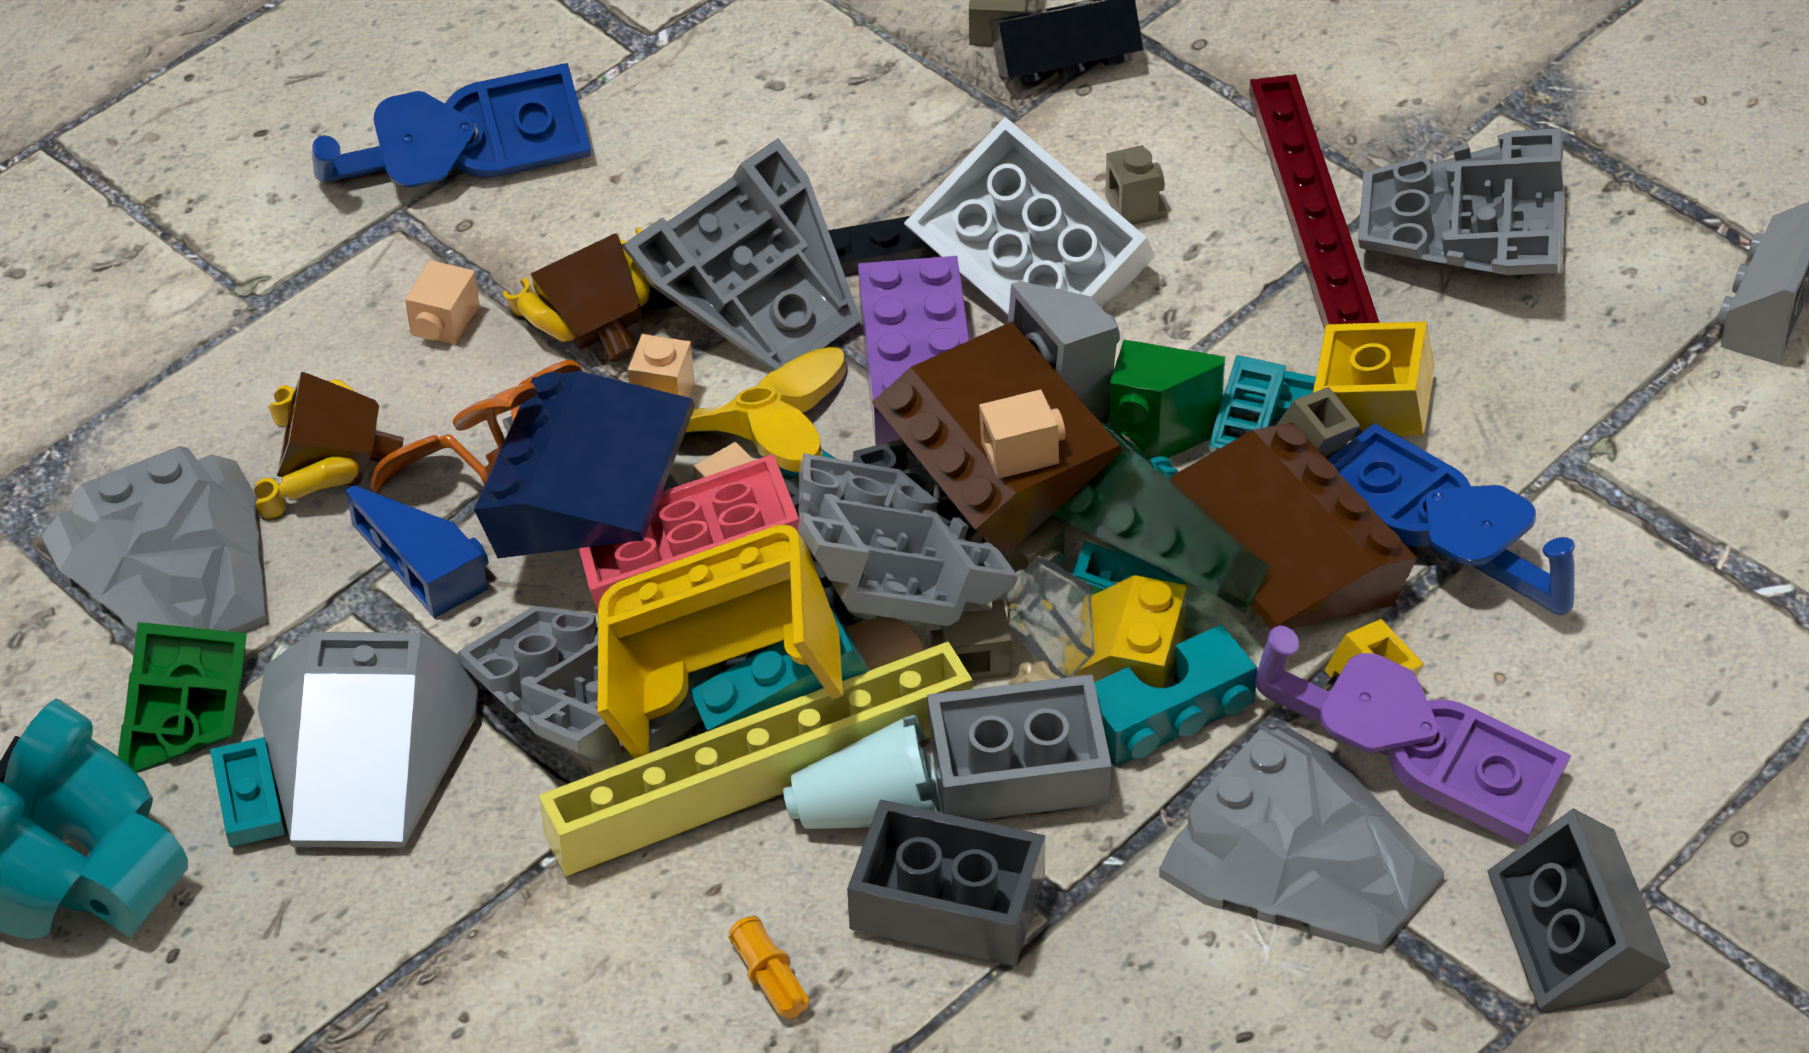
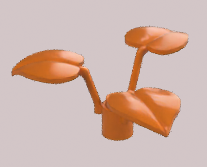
(474, 414)

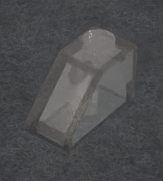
(1052, 616)

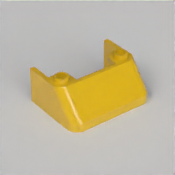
(704, 613)

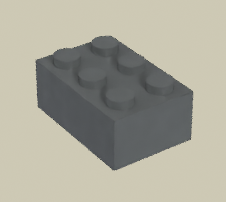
(947, 882)

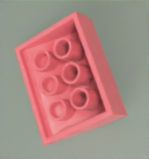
(696, 520)

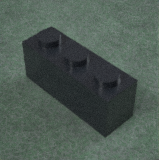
(1065, 38)

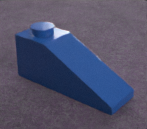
(421, 550)

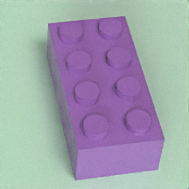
(907, 317)

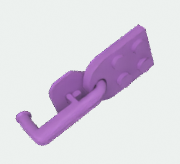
(1476, 761)

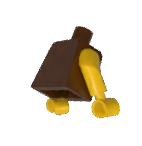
(587, 297)
(324, 443)

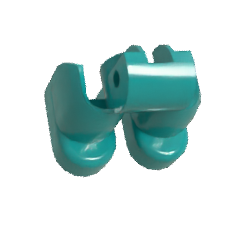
(83, 792)

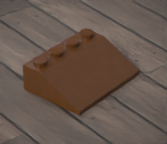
(939, 420)
(1306, 522)

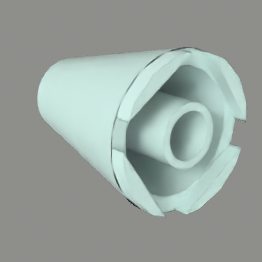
(850, 782)

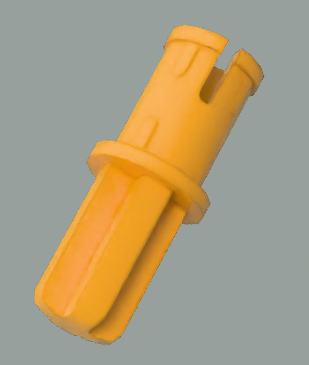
(768, 967)

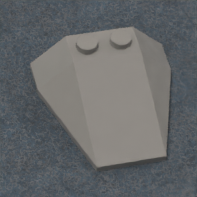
(754, 261)

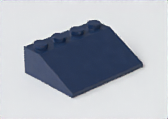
(581, 465)

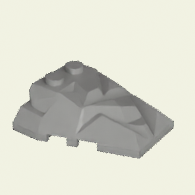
(1473, 211)
(166, 544)
(890, 548)
(548, 677)
(1301, 842)

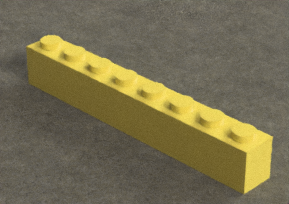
(735, 762)

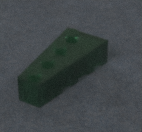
(1160, 525)

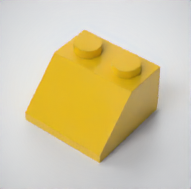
(1379, 373)
(1137, 629)

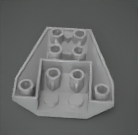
(362, 733)

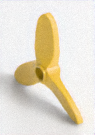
(775, 408)

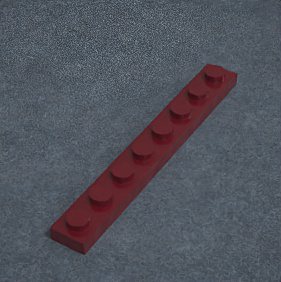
(1311, 201)

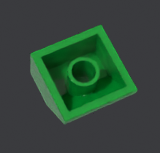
(1165, 397)

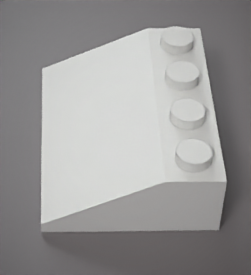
(1028, 219)

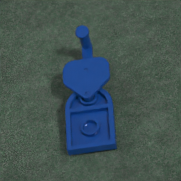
(518, 121)
(1471, 524)

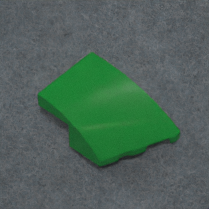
(180, 692)

